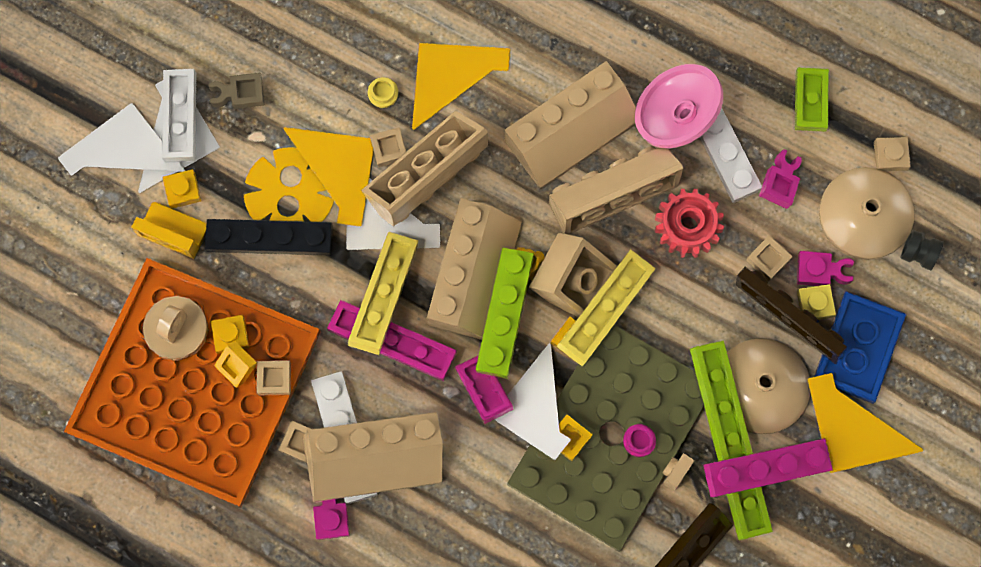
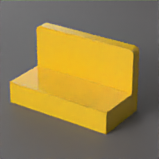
(171, 229)

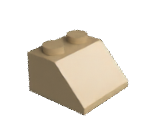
(571, 274)

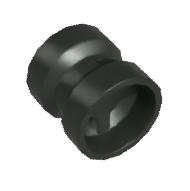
(922, 250)

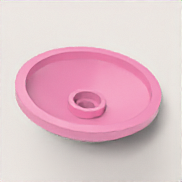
(679, 106)

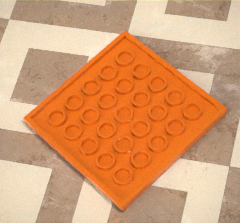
(185, 412)

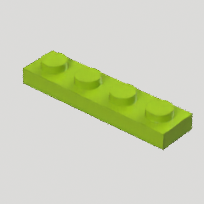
(504, 313)

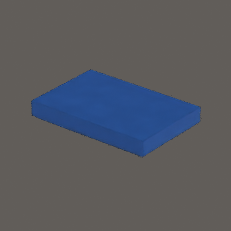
(870, 339)

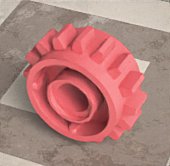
(693, 206)

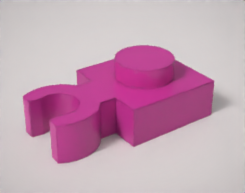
(779, 182)
(817, 269)
(331, 520)

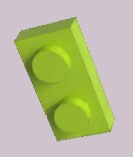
(811, 99)

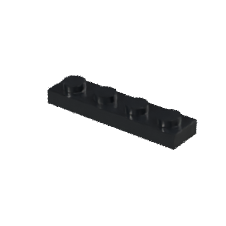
(269, 237)

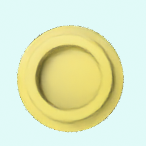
(383, 92)

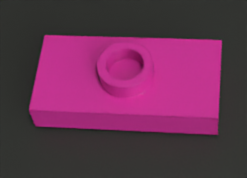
(484, 391)

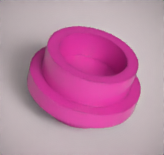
(639, 440)

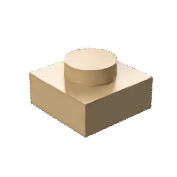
(388, 146)
(892, 154)
(769, 258)
(273, 378)
(293, 442)
(676, 470)

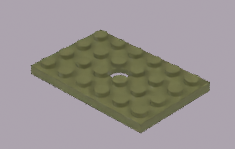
(604, 484)

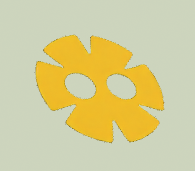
(267, 178)

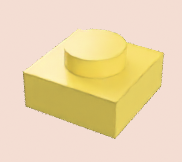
(817, 301)

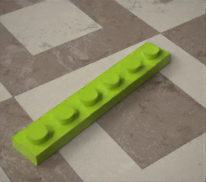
(729, 433)

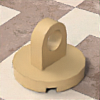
(175, 328)

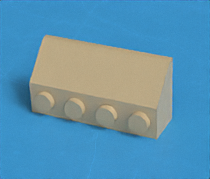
(572, 125)
(426, 167)
(615, 189)
(471, 267)
(374, 456)

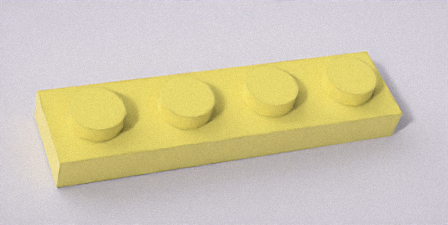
(383, 293)
(606, 307)

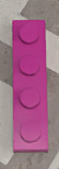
(400, 344)
(767, 467)

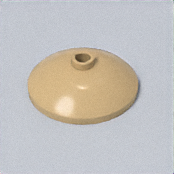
(857, 229)
(786, 399)

